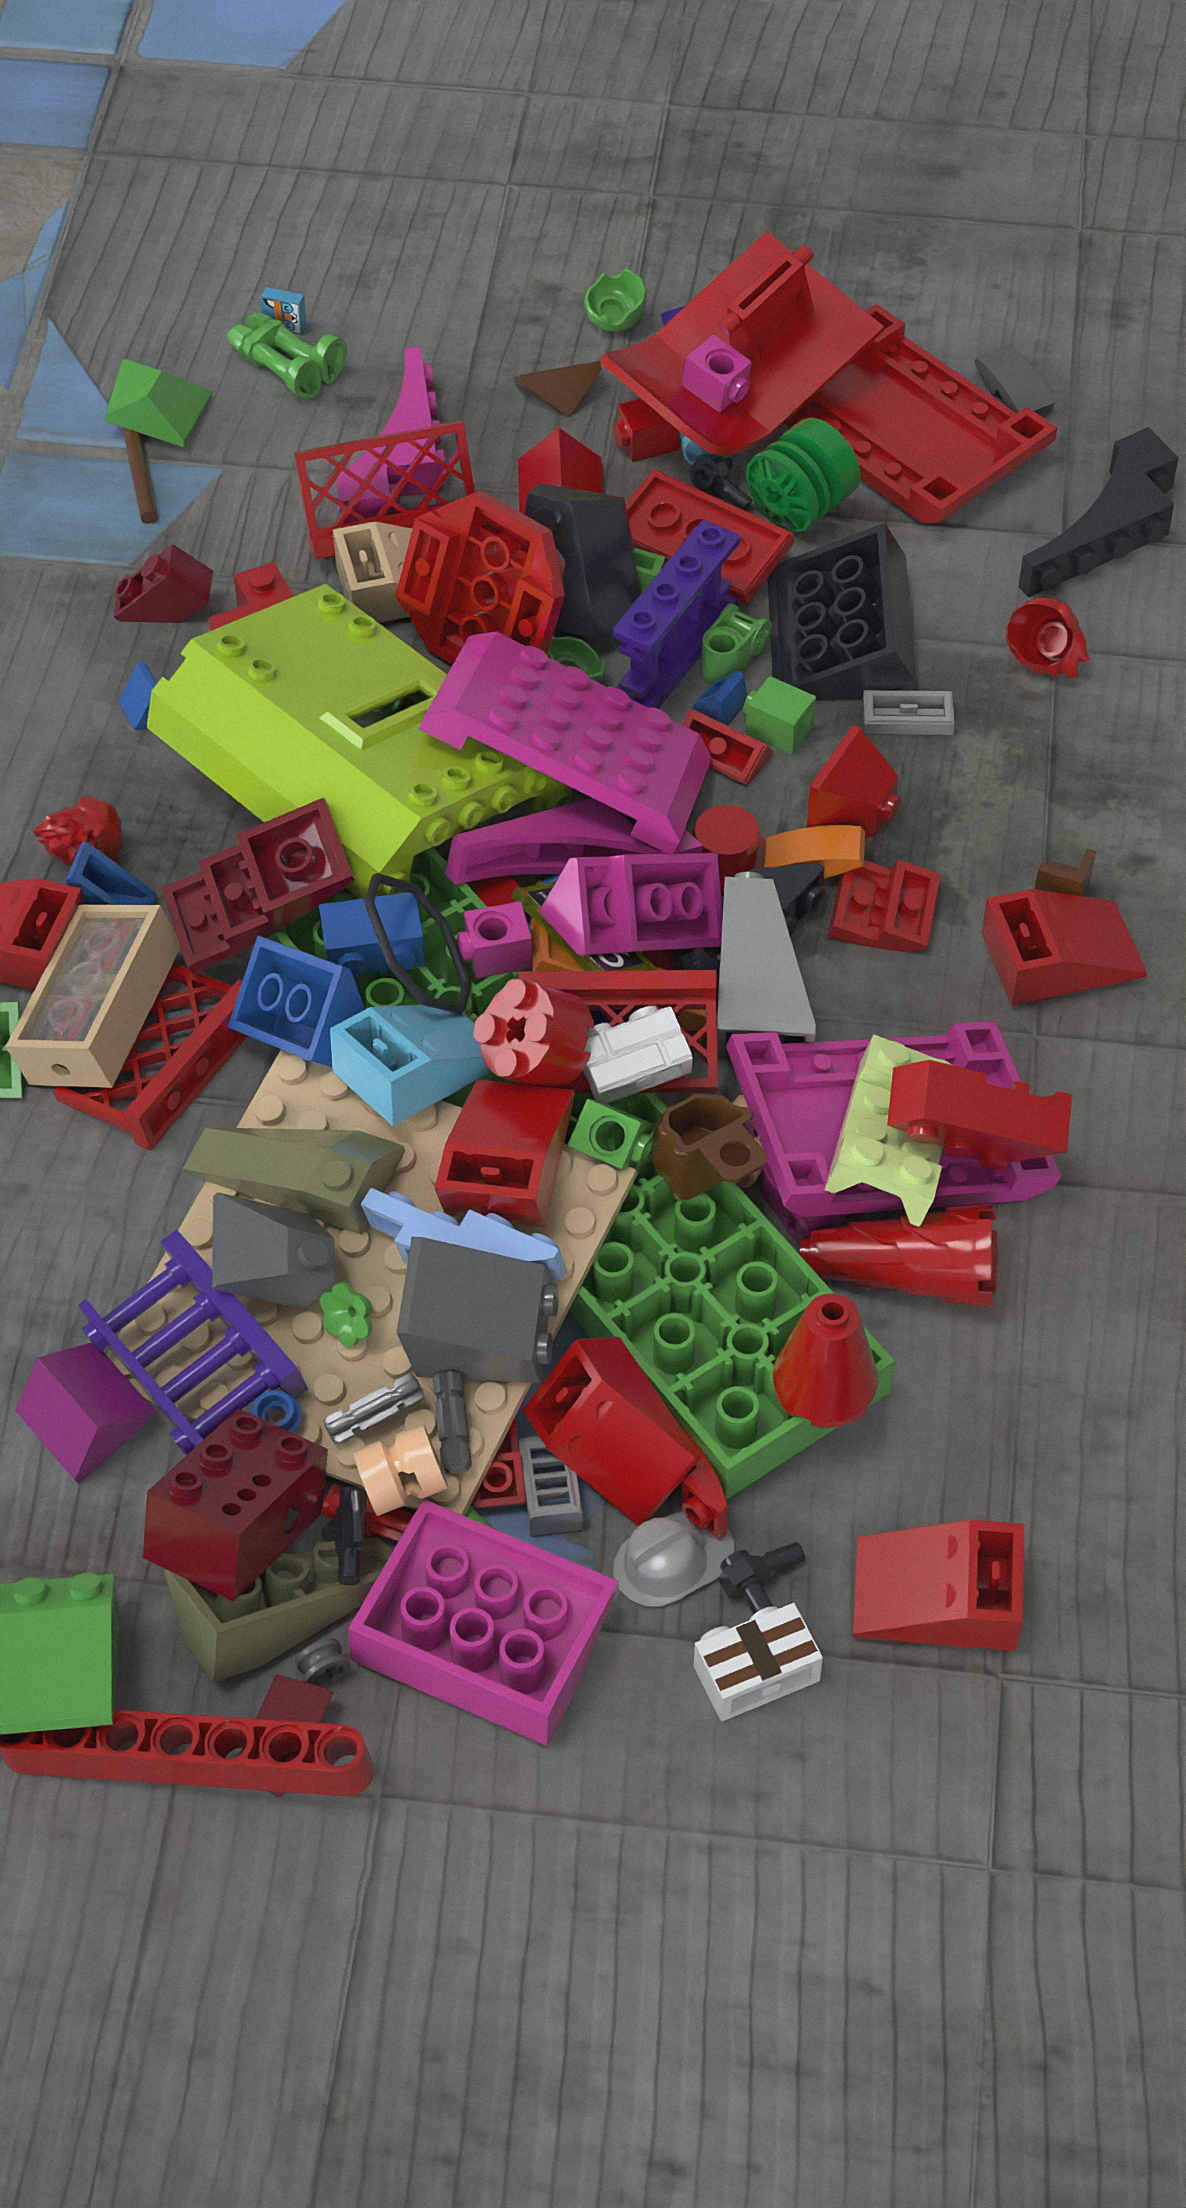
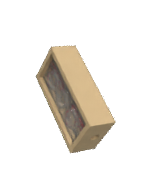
(94, 996)

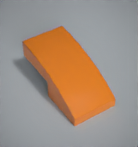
(832, 846)

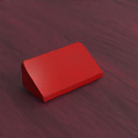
(731, 751)

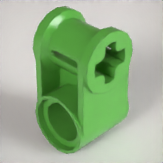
(732, 643)

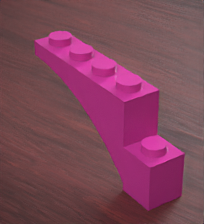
(412, 412)
(547, 841)

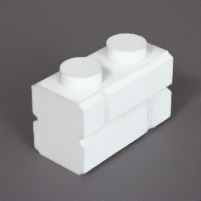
(636, 1054)

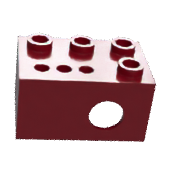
(228, 1500)

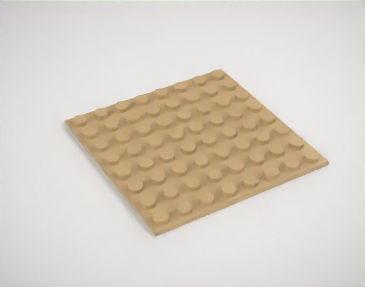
(312, 1097)

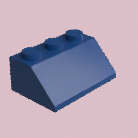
(294, 1000)

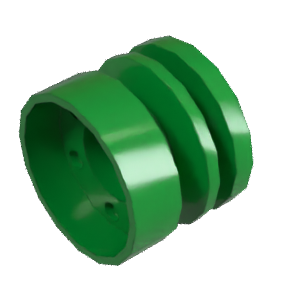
(803, 475)

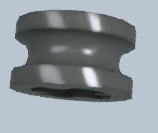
(323, 1662)

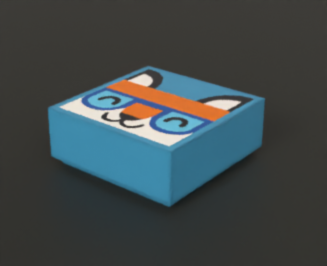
(285, 307)

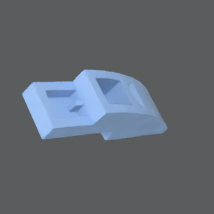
(401, 1219)

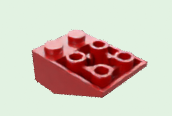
(31, 926)
(1057, 944)
(505, 1152)
(611, 1427)
(942, 1585)

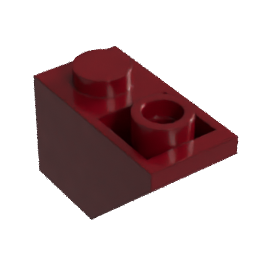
(164, 589)

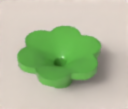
(346, 1314)

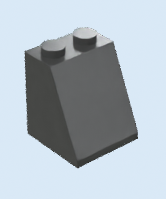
(475, 1313)

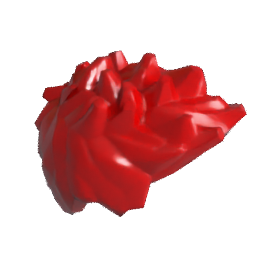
(1047, 637)
(87, 821)

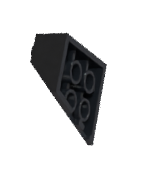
(598, 556)

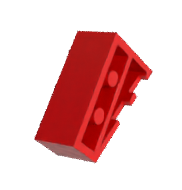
(975, 1118)

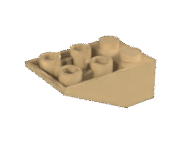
(370, 567)

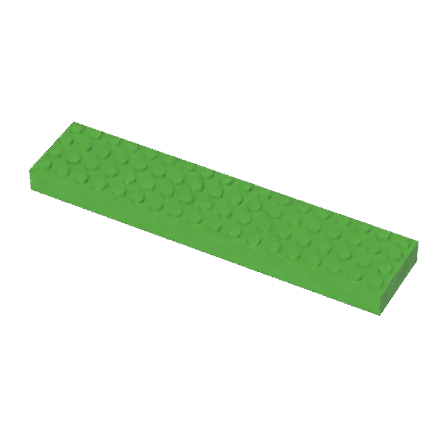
(687, 1285)

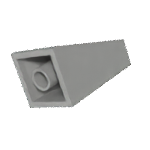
(758, 967)

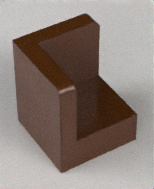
(1066, 879)

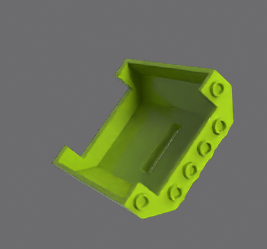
(272, 724)

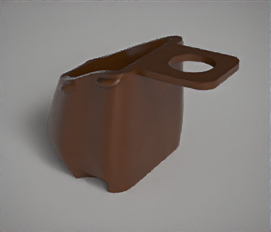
(704, 1145)

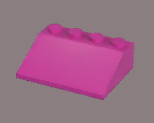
(482, 1621)

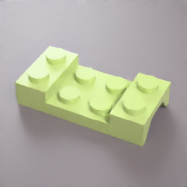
(876, 1152)

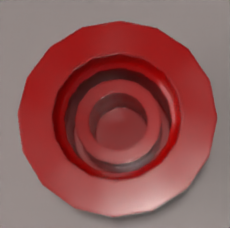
(734, 837)

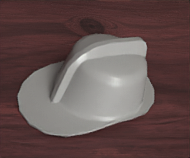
(669, 1560)

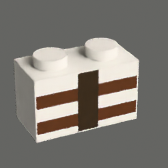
(757, 1660)

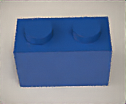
(353, 942)

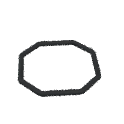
(461, 1004)

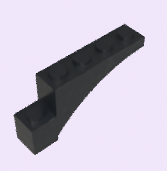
(1122, 518)

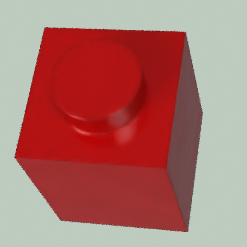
(644, 431)

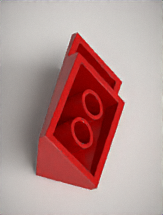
(559, 462)

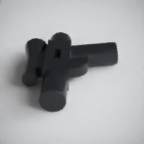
(348, 1533)

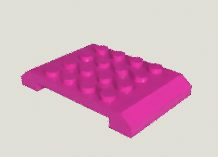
(573, 733)
(801, 1104)

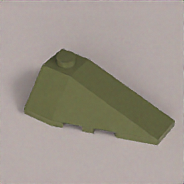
(299, 1168)
(275, 1612)

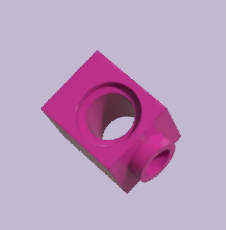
(717, 373)
(496, 940)

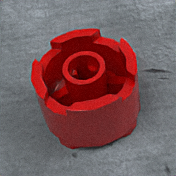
(534, 1034)

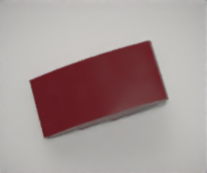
(258, 885)

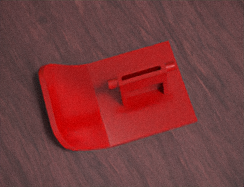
(773, 314)

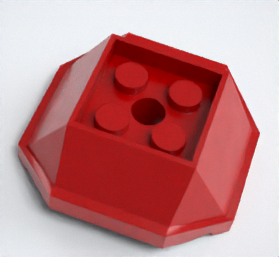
(481, 572)

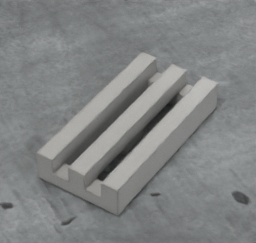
(899, 713)

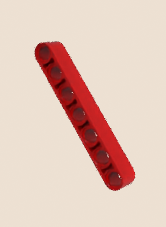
(205, 1760)

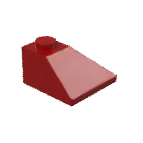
(854, 787)

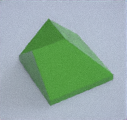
(156, 403)

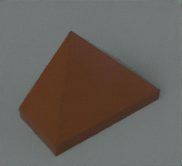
(560, 387)

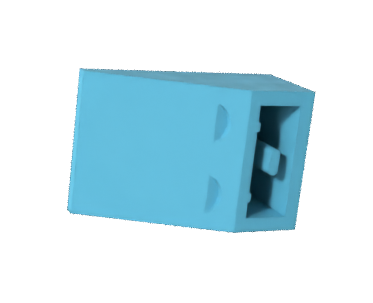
(405, 1057)

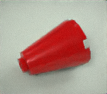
(826, 1365)

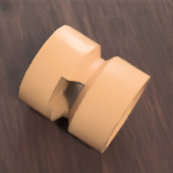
(400, 1469)

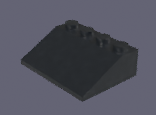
(843, 618)

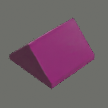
(82, 1407)

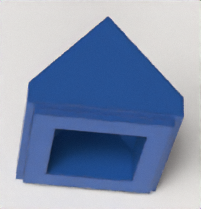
(723, 698)

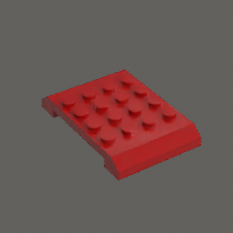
(923, 427)

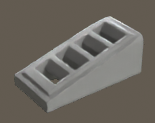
(553, 1517)

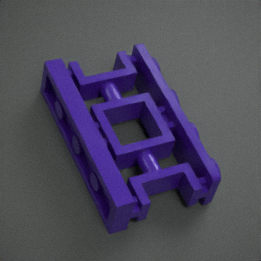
(673, 613)

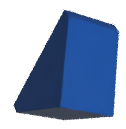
(105, 881)

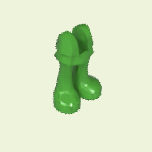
(265, 338)

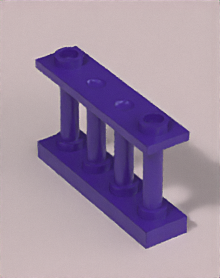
(242, 1336)

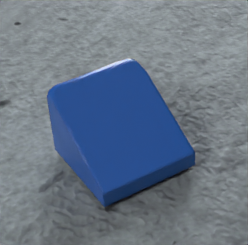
(136, 696)

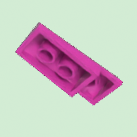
(637, 903)

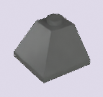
(269, 1252)

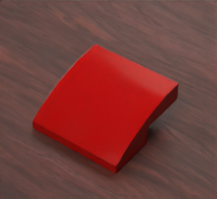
(885, 906)

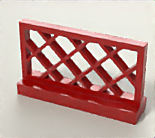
(321, 538)
(640, 989)
(188, 1063)

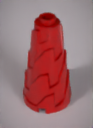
(943, 1258)

